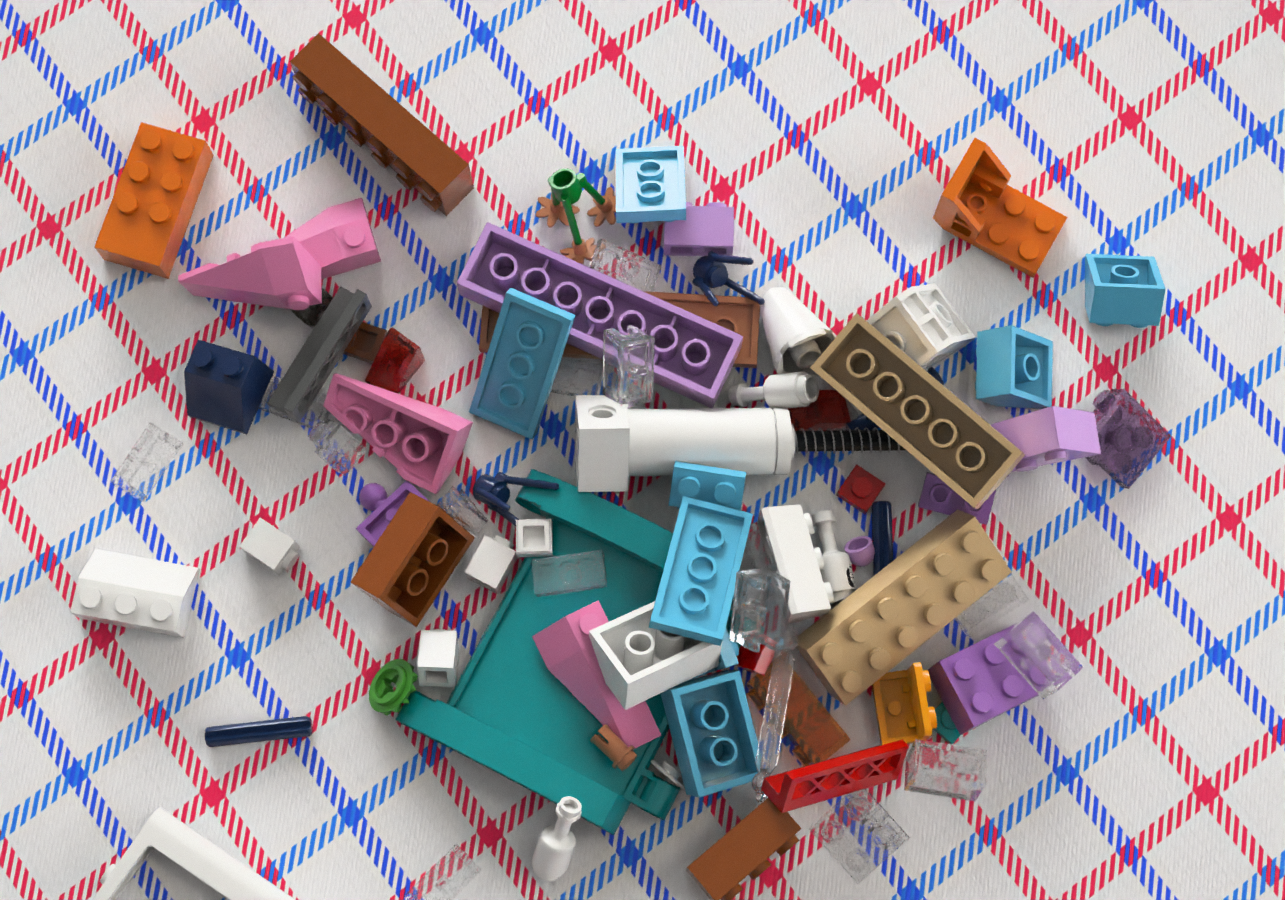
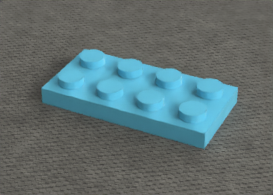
(521, 363)
(701, 571)

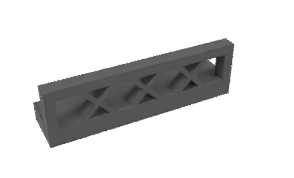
(320, 353)

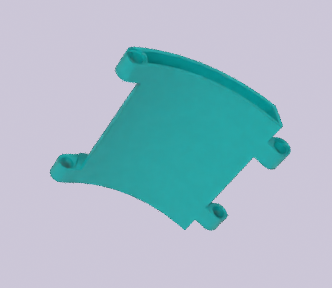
(509, 704)

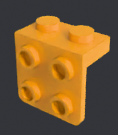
(903, 705)

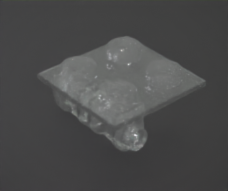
(859, 834)

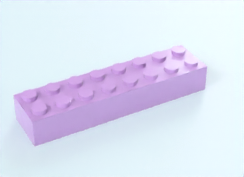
(689, 351)

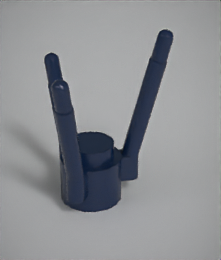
(712, 273)
(496, 494)

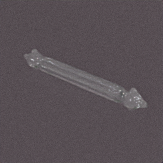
(775, 711)

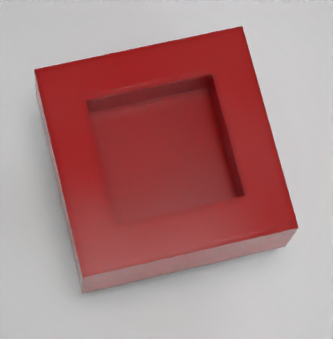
(860, 489)
(755, 661)

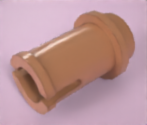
(615, 749)

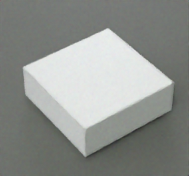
(534, 538)

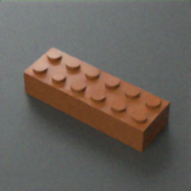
(382, 125)

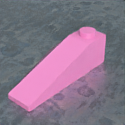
(339, 238)
(272, 275)
(409, 433)
(573, 662)

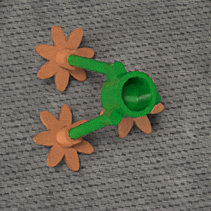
(566, 190)

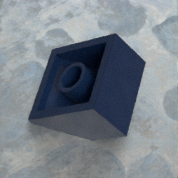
(225, 386)

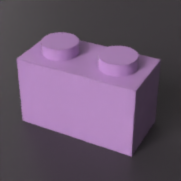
(703, 231)

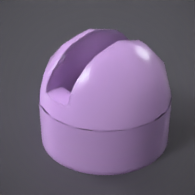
(860, 550)

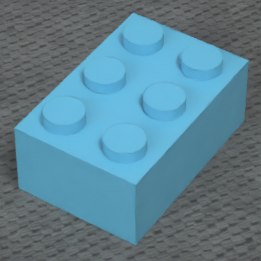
(712, 732)

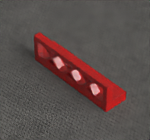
(835, 776)

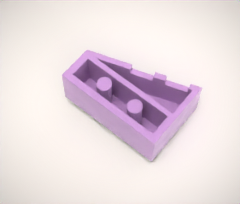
(1051, 436)

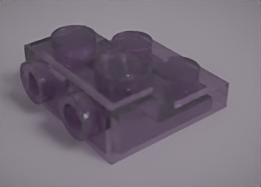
(1126, 436)

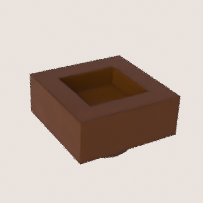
(366, 343)

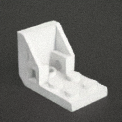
(922, 325)

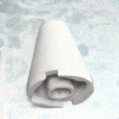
(793, 332)

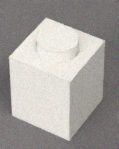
(271, 547)
(492, 563)
(438, 658)

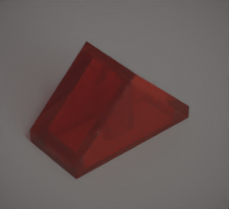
(395, 362)
(826, 412)

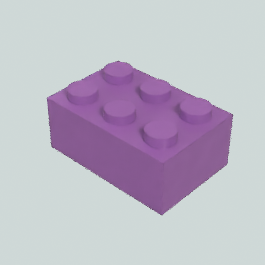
(979, 684)

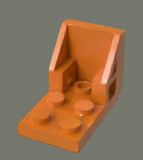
(994, 215)

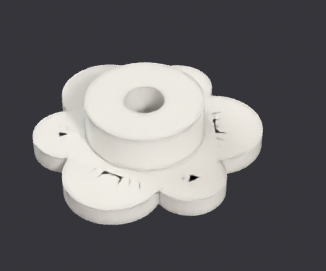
(668, 770)

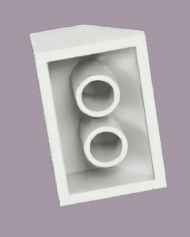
(792, 555)
(135, 593)
(647, 661)

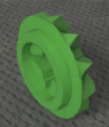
(382, 696)

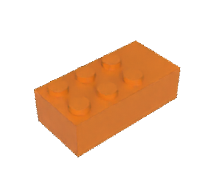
(154, 200)

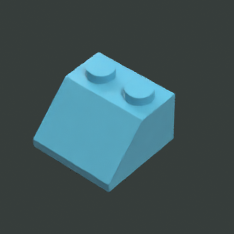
(1123, 290)
(1014, 368)

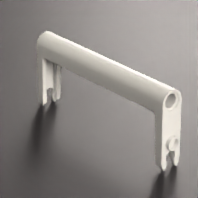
(192, 853)

